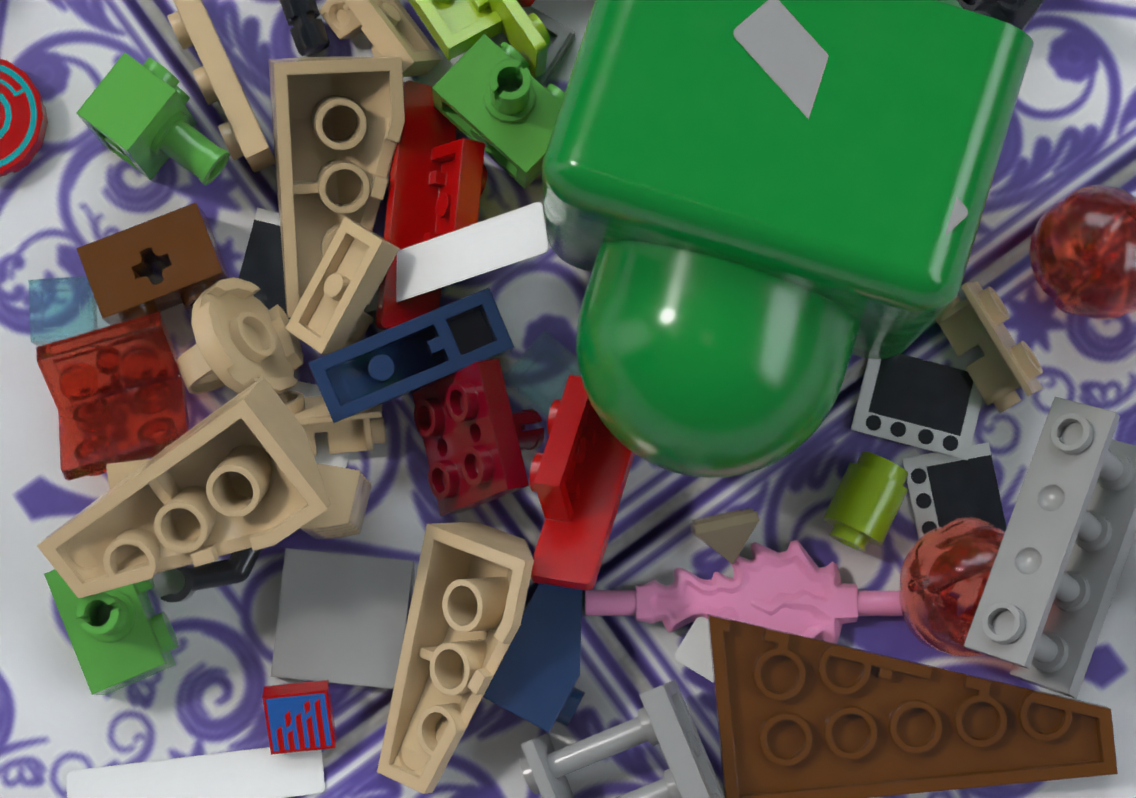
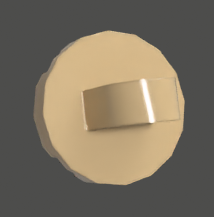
(238, 342)

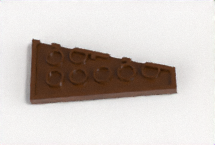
(867, 725)

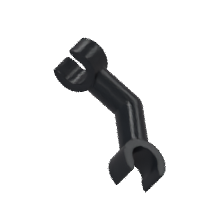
(215, 574)

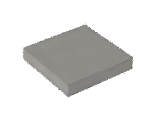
(341, 618)

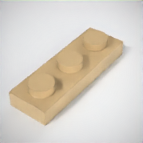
(220, 83)

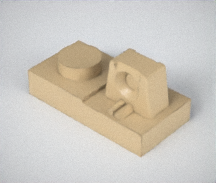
(387, 28)
(341, 287)

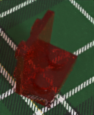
(115, 394)

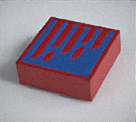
(299, 717)

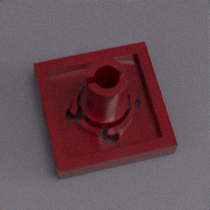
(473, 437)

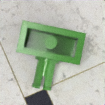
(502, 105)
(145, 121)
(115, 633)

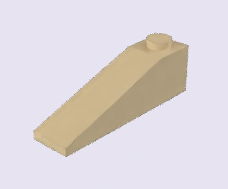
(332, 151)
(214, 491)
(456, 634)

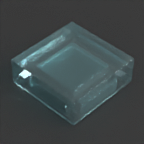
(61, 309)
(542, 372)

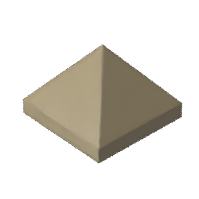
(726, 531)

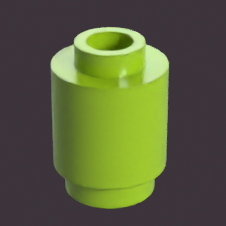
(866, 501)

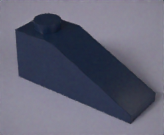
(411, 355)
(543, 660)

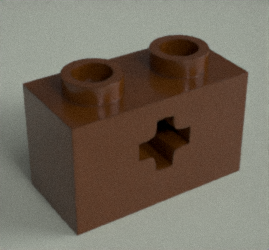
(122, 263)

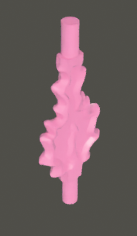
(769, 591)

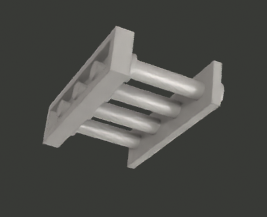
(1061, 551)
(661, 721)

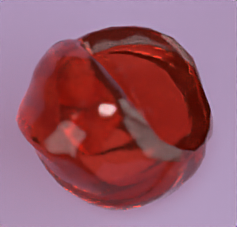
(1088, 253)
(946, 581)

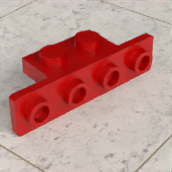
(430, 194)
(578, 489)

